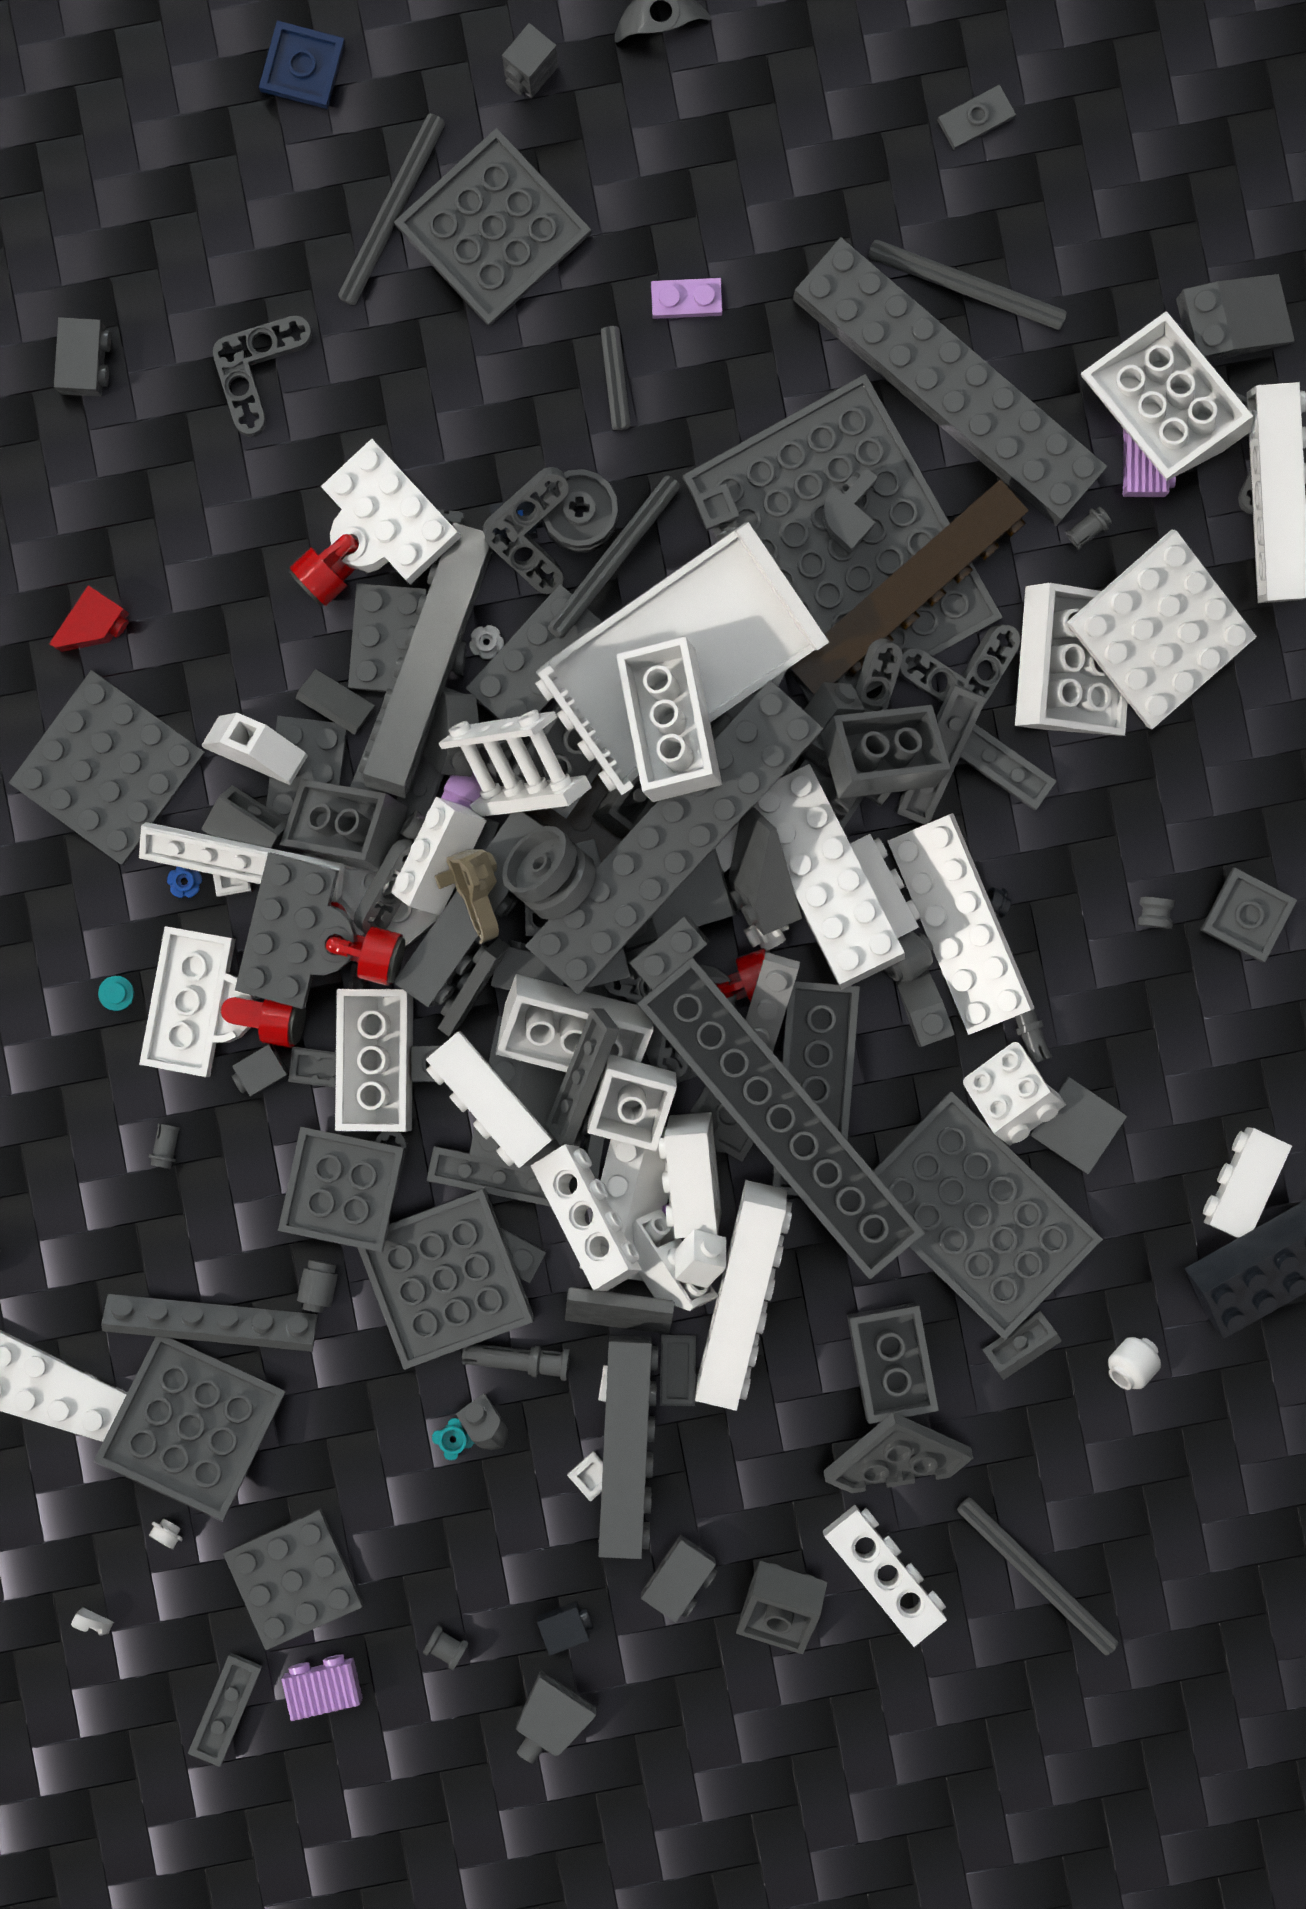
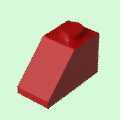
(90, 622)

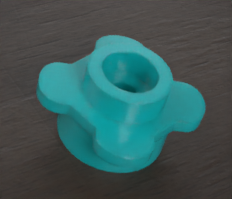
(442, 1438)

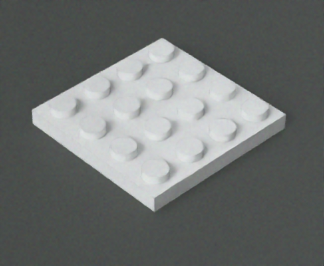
(1161, 629)

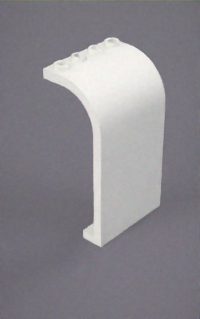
(730, 609)

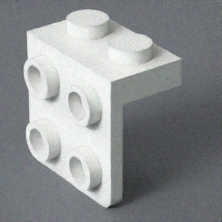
(1012, 1094)

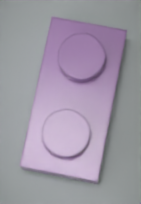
(686, 298)

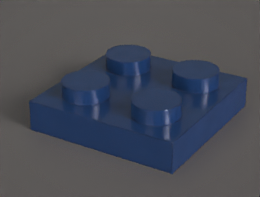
(302, 64)

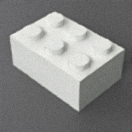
(691, 1174)

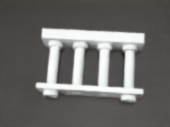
(515, 794)

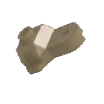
(474, 879)

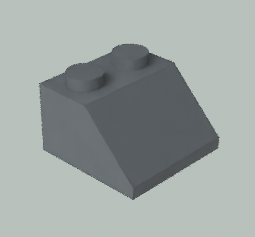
(782, 1607)

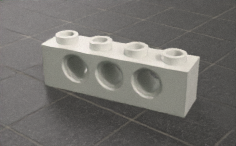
(554, 1177)
(914, 1622)

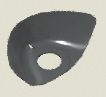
(638, 18)

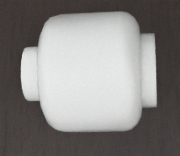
(1134, 1363)

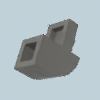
(843, 517)

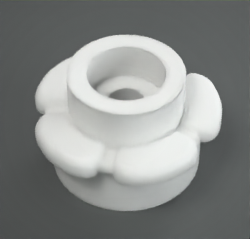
(486, 651)
(166, 1533)

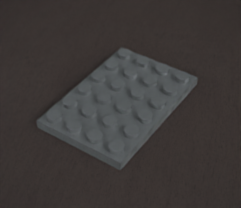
(984, 1215)

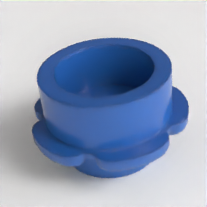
(177, 888)

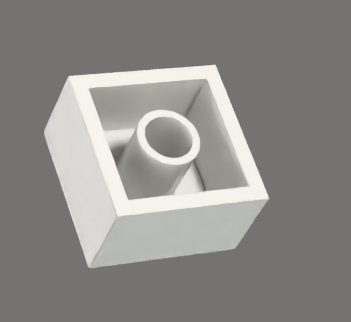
(632, 1102)

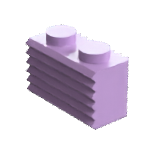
(1139, 473)
(321, 1688)

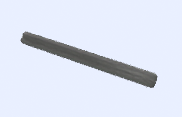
(391, 209)
(967, 284)
(613, 557)
(1037, 1576)

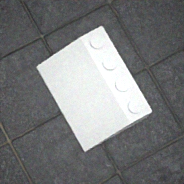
(1169, 398)
(1058, 677)

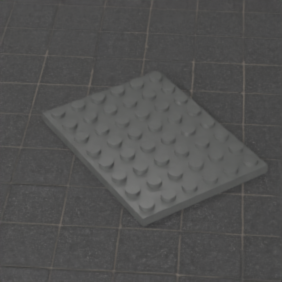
(781, 491)

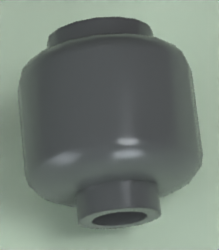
(917, 958)

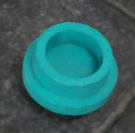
(116, 993)

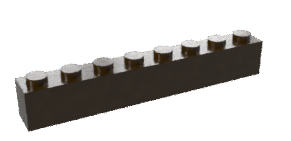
(913, 586)

